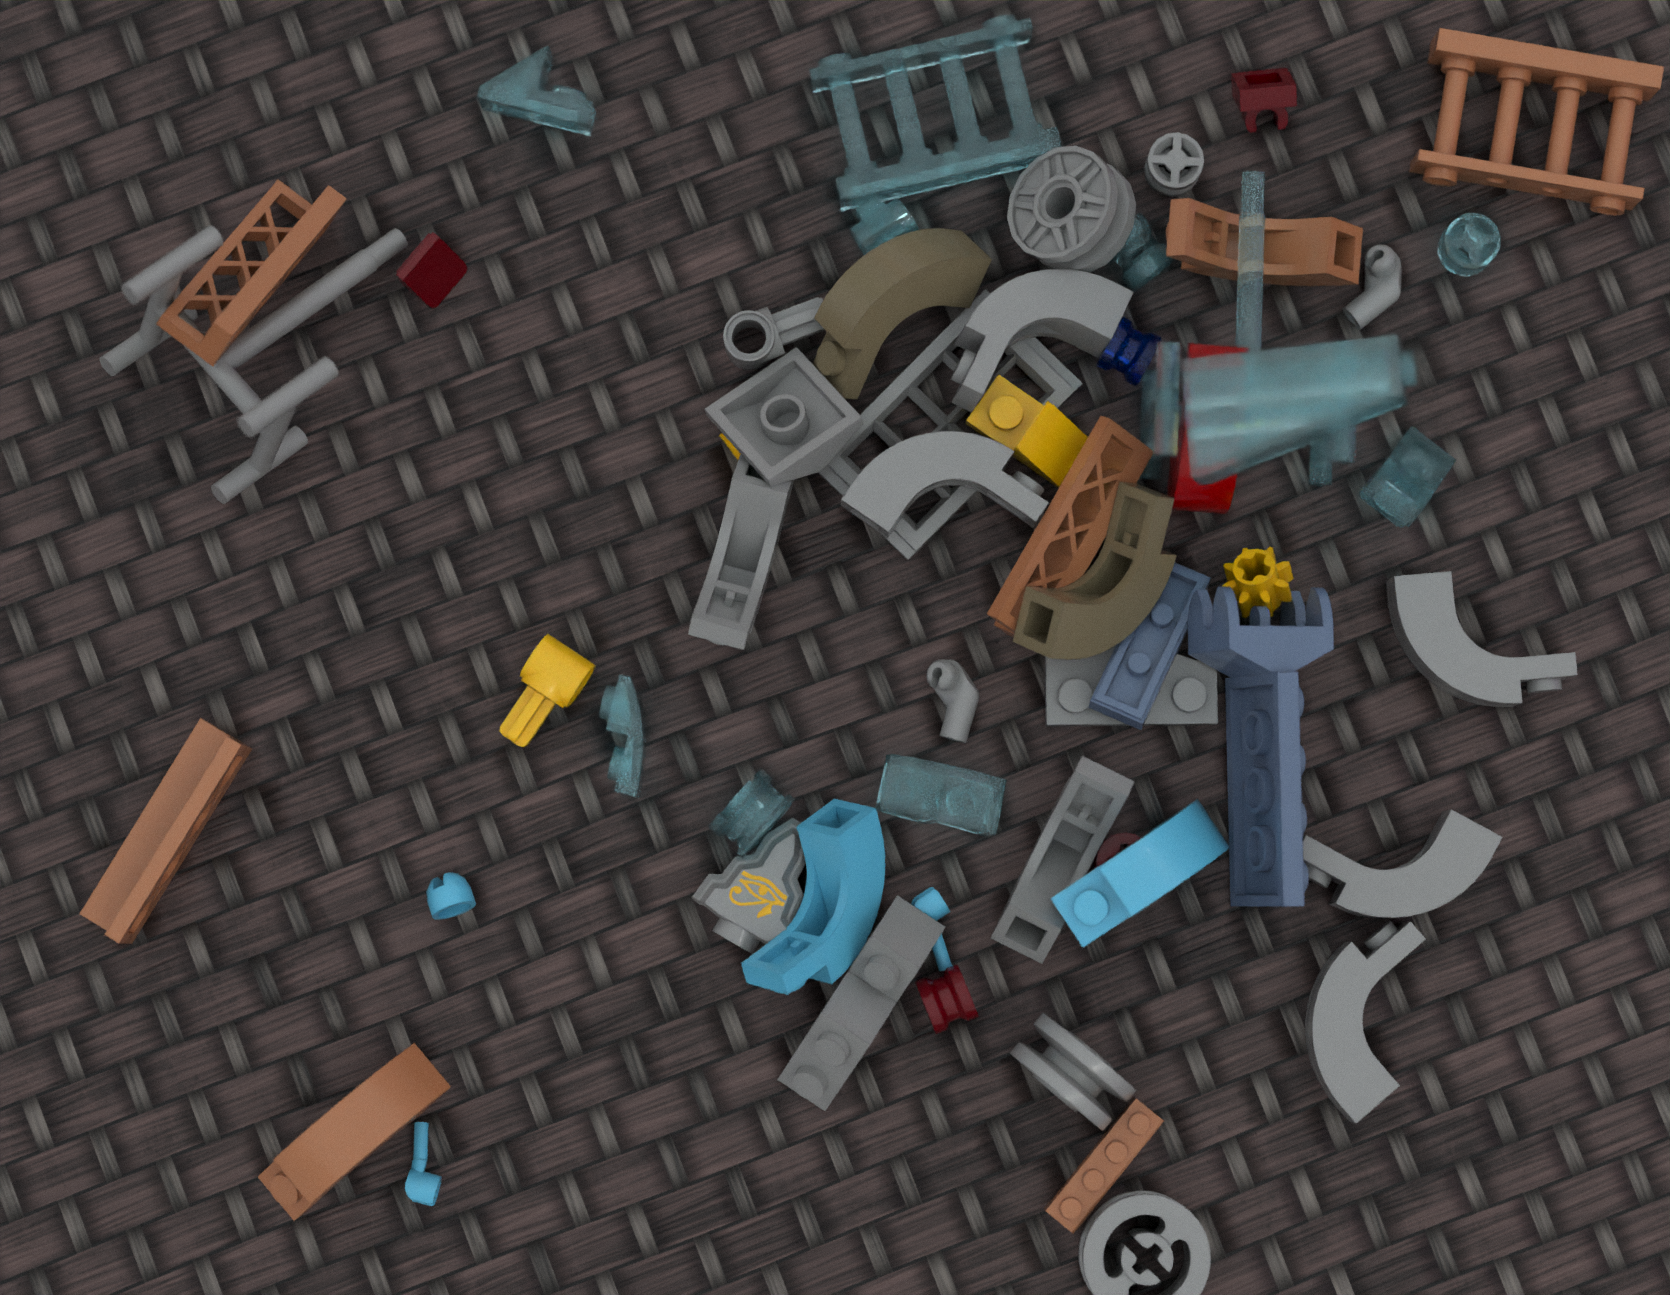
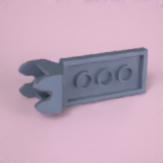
(1263, 734)

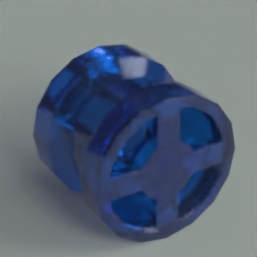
(1129, 352)

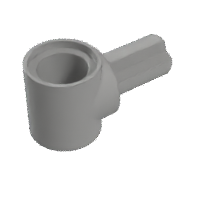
(778, 329)

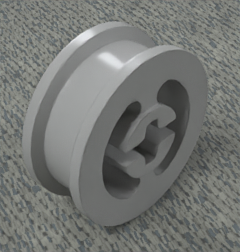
(1174, 1224)

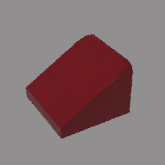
(431, 270)

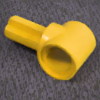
(552, 678)

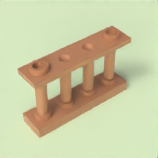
(1571, 75)

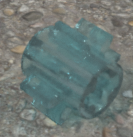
(880, 223)

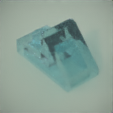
(522, 95)
(1407, 478)

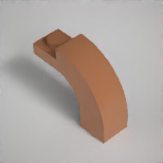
(1295, 250)
(353, 1130)

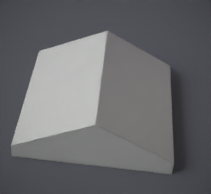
(786, 419)

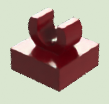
(1261, 91)

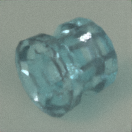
(1474, 235)

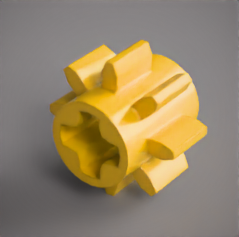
(1259, 580)

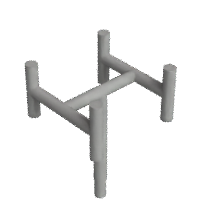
(276, 411)

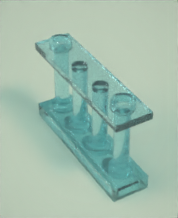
(918, 167)

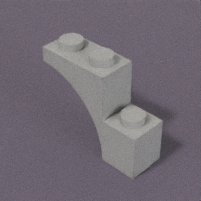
(861, 1003)

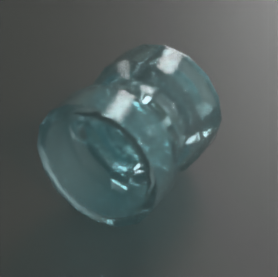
(1147, 264)

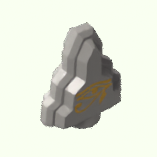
(758, 892)

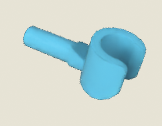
(934, 906)
(421, 1185)

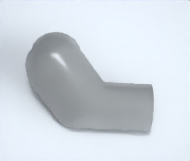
(1381, 286)
(958, 695)

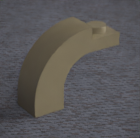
(886, 288)
(1113, 593)

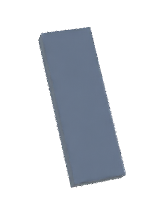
(1146, 655)

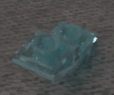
(625, 718)
(941, 794)

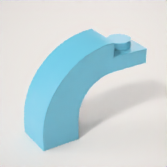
(1140, 873)
(839, 901)

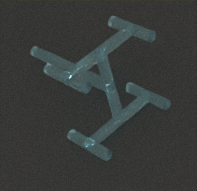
(1160, 387)

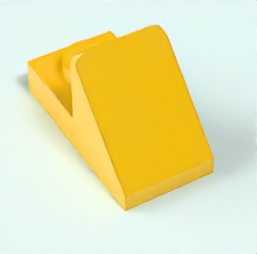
(1034, 431)

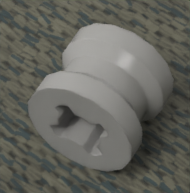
(1175, 153)

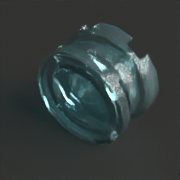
(751, 813)

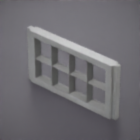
(1028, 354)

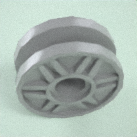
(1071, 210)
(1072, 1071)

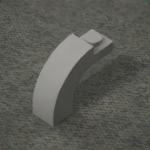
(1042, 303)
(935, 461)
(741, 558)
(1442, 652)
(1061, 857)
(1436, 875)
(1335, 1020)

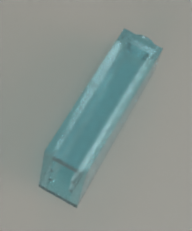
(1281, 399)

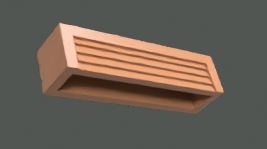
(1103, 1165)

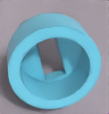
(449, 896)

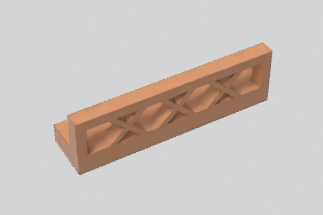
(266, 275)
(1074, 519)
(165, 832)

